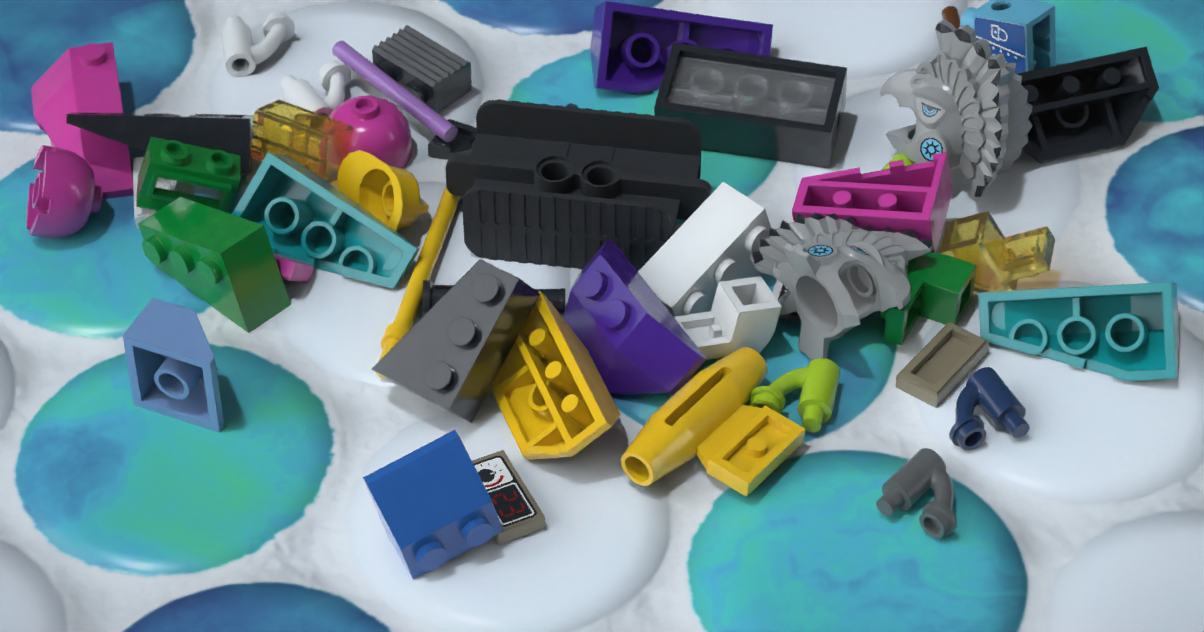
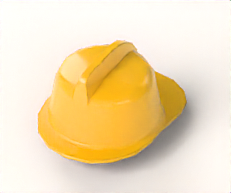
(381, 189)

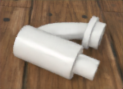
(238, 47)
(333, 78)

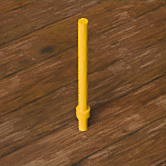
(422, 271)

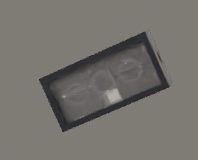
(756, 103)

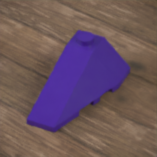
(635, 42)

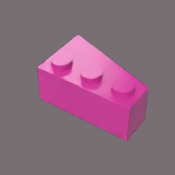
(895, 197)

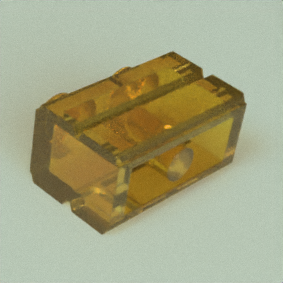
(302, 135)

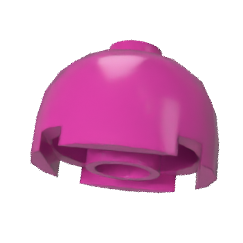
(377, 129)
(61, 194)

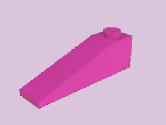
(85, 82)

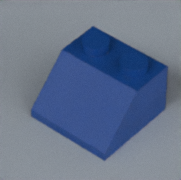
(433, 504)

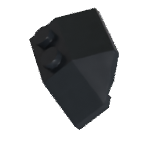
(1087, 104)

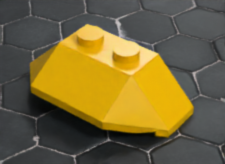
(552, 389)

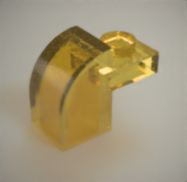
(997, 258)

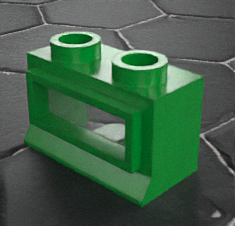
(189, 172)

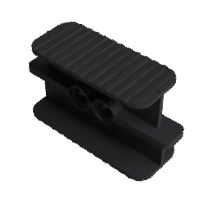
(566, 179)

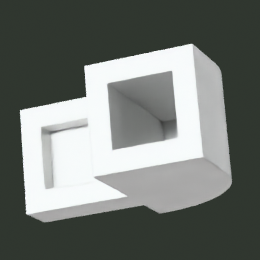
(740, 316)

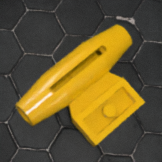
(712, 421)

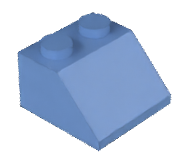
(173, 365)

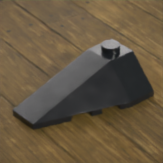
(210, 131)

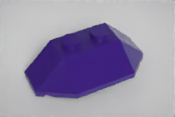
(629, 328)

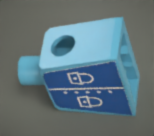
(1018, 30)

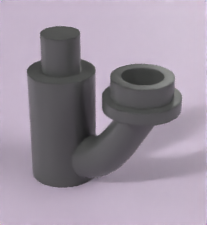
(911, 482)

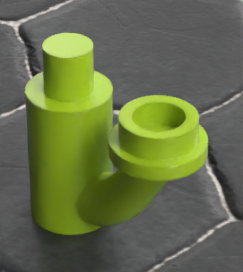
(817, 397)

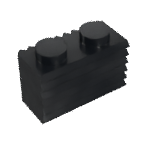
(424, 67)

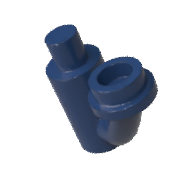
(998, 403)

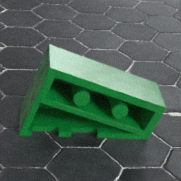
(217, 259)

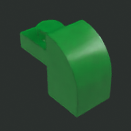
(939, 292)

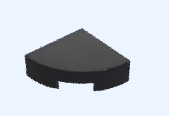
(461, 144)

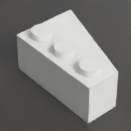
(706, 250)

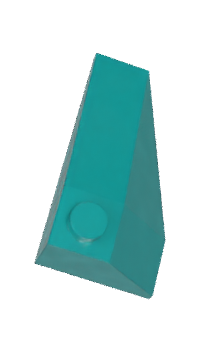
(1103, 329)

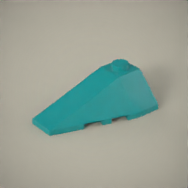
(322, 225)

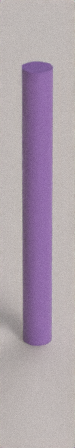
(395, 91)

